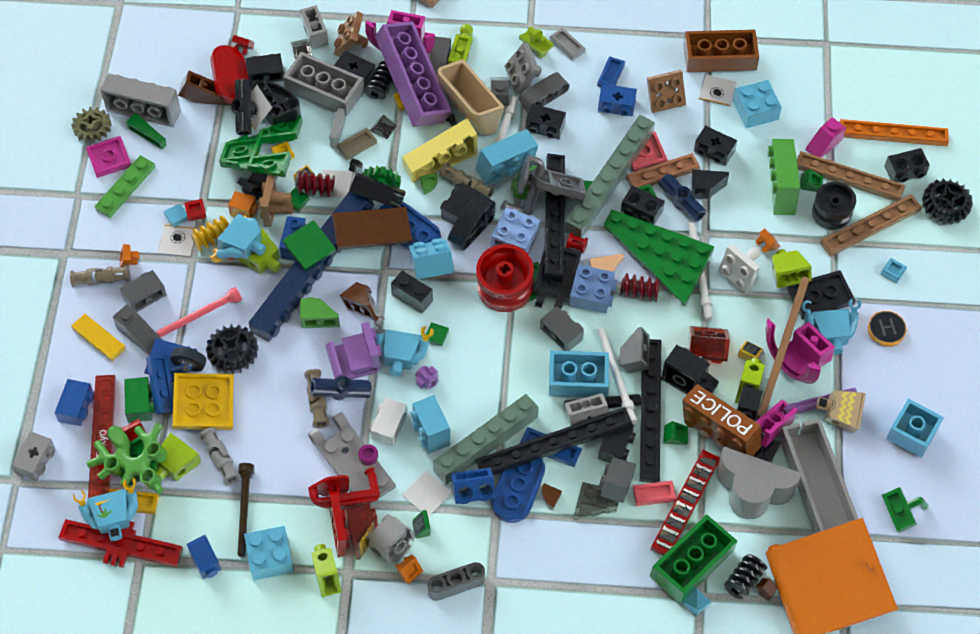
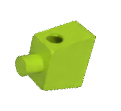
(268, 259)
(790, 268)
(751, 375)
(179, 459)
(325, 566)

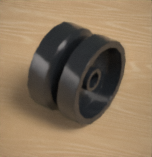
(834, 205)

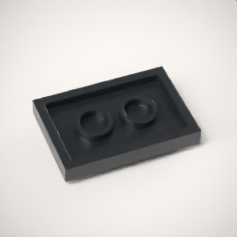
(825, 293)

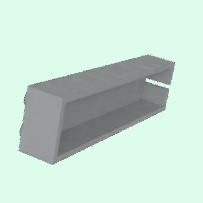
(821, 480)

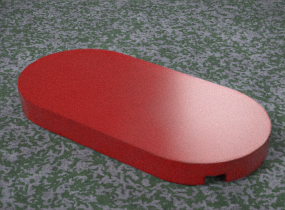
(227, 66)

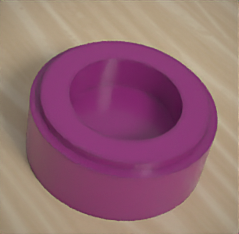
(368, 454)

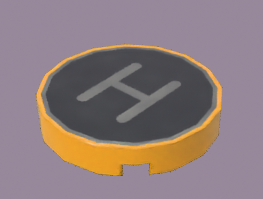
(887, 328)

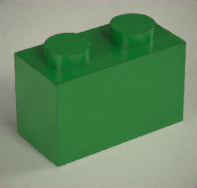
(138, 399)

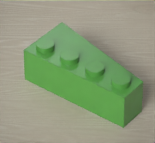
(784, 176)

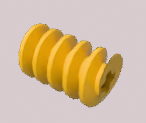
(209, 233)

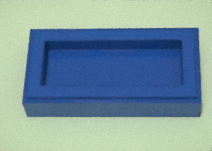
(611, 71)

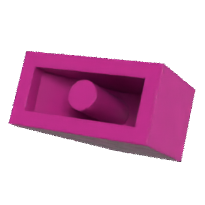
(826, 138)

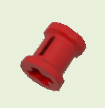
(577, 243)

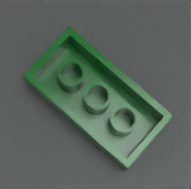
(693, 558)

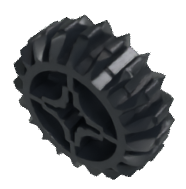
(943, 206)
(231, 342)

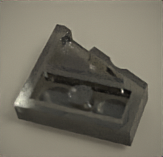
(592, 503)

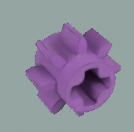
(426, 377)

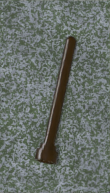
(245, 471)

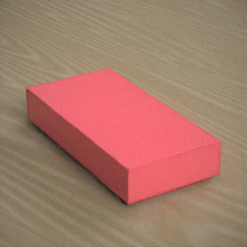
(654, 493)

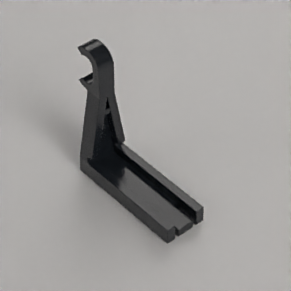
(373, 188)

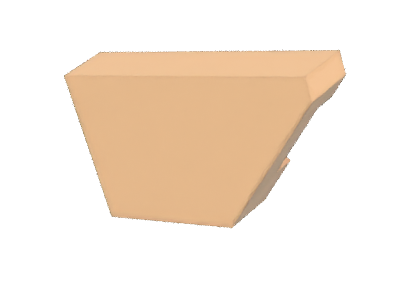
(607, 262)

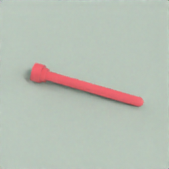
(232, 296)

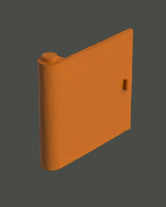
(828, 579)

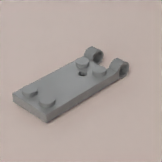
(349, 463)

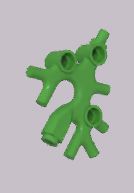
(123, 464)

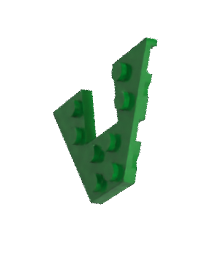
(244, 151)

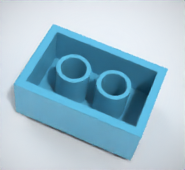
(505, 157)
(578, 373)

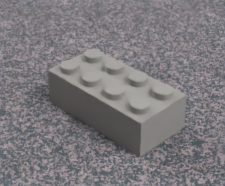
(323, 83)
(148, 100)

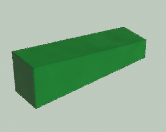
(144, 130)

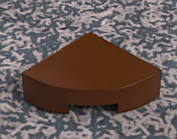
(550, 495)

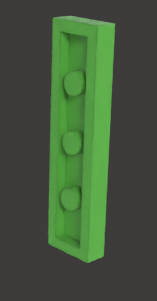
(125, 186)

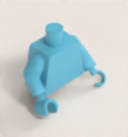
(834, 325)

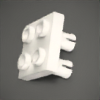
(740, 267)

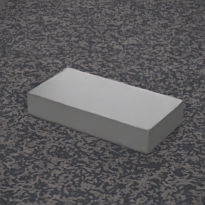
(567, 44)
(337, 128)

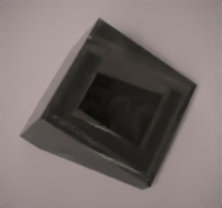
(301, 46)
(383, 127)

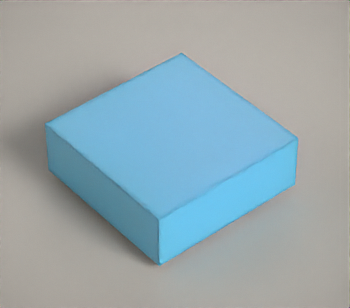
(176, 215)
(893, 270)

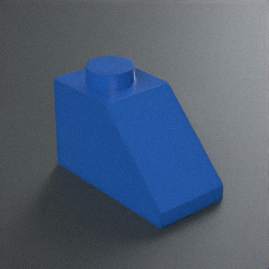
(203, 557)

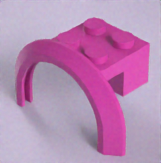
(399, 17)
(804, 354)

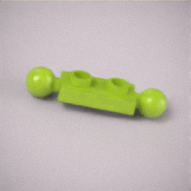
(462, 44)

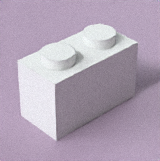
(388, 422)

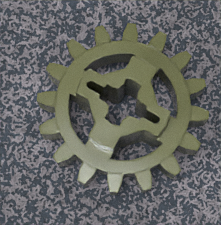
(91, 124)

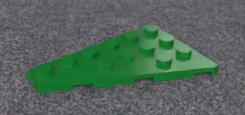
(666, 254)

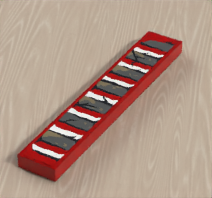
(685, 502)

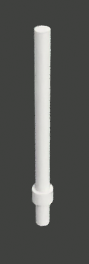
(508, 114)
(705, 300)
(617, 376)

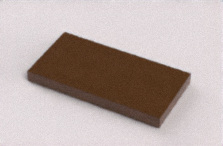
(371, 228)

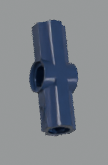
(687, 203)
(350, 388)

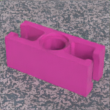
(774, 420)

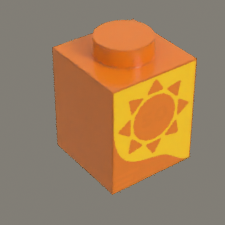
(242, 204)

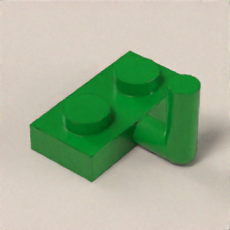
(901, 509)

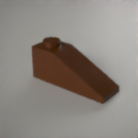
(199, 90)
(359, 301)

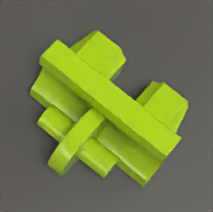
(536, 41)

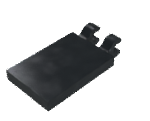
(553, 287)

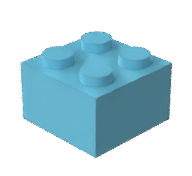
(757, 104)
(431, 258)
(431, 424)
(914, 428)
(268, 553)

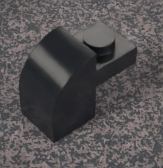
(253, 185)

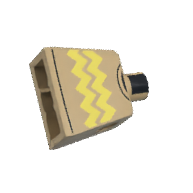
(843, 409)

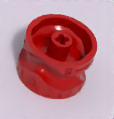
(504, 278)

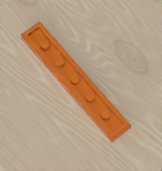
(895, 132)

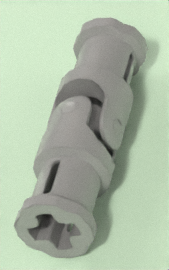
(219, 456)

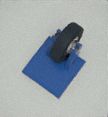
(180, 358)

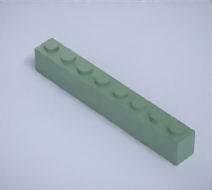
(610, 176)

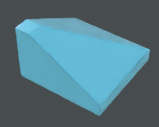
(696, 602)

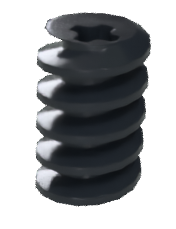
(379, 82)
(745, 576)

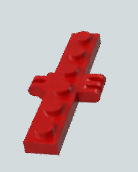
(129, 545)

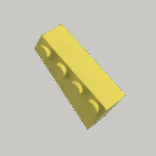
(450, 146)

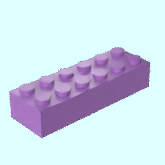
(413, 74)

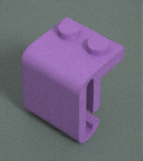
(357, 354)

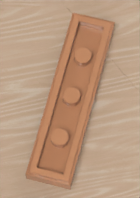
(652, 175)

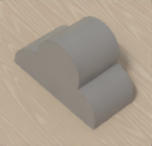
(754, 483)

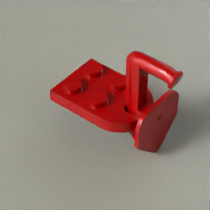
(334, 490)

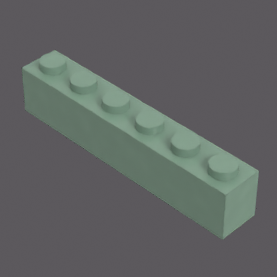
(486, 438)

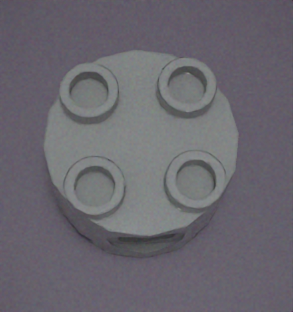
(390, 539)

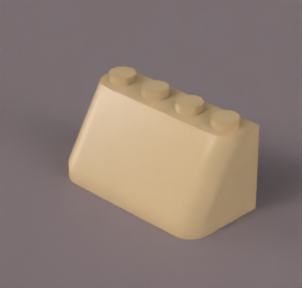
(471, 96)

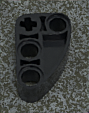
(283, 102)
(472, 221)

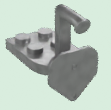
(547, 180)

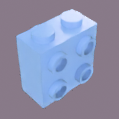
(516, 229)

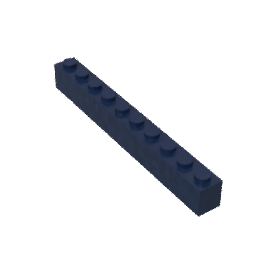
(297, 282)

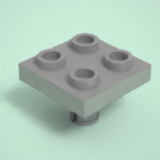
(522, 68)

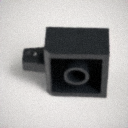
(686, 370)

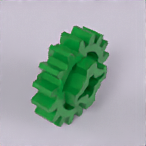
(383, 175)

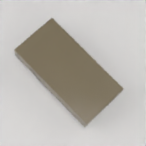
(357, 144)

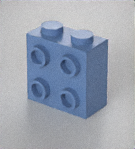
(593, 289)

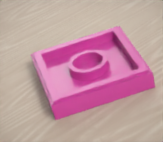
(108, 156)

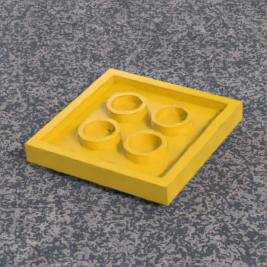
(203, 401)

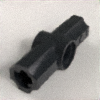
(243, 107)

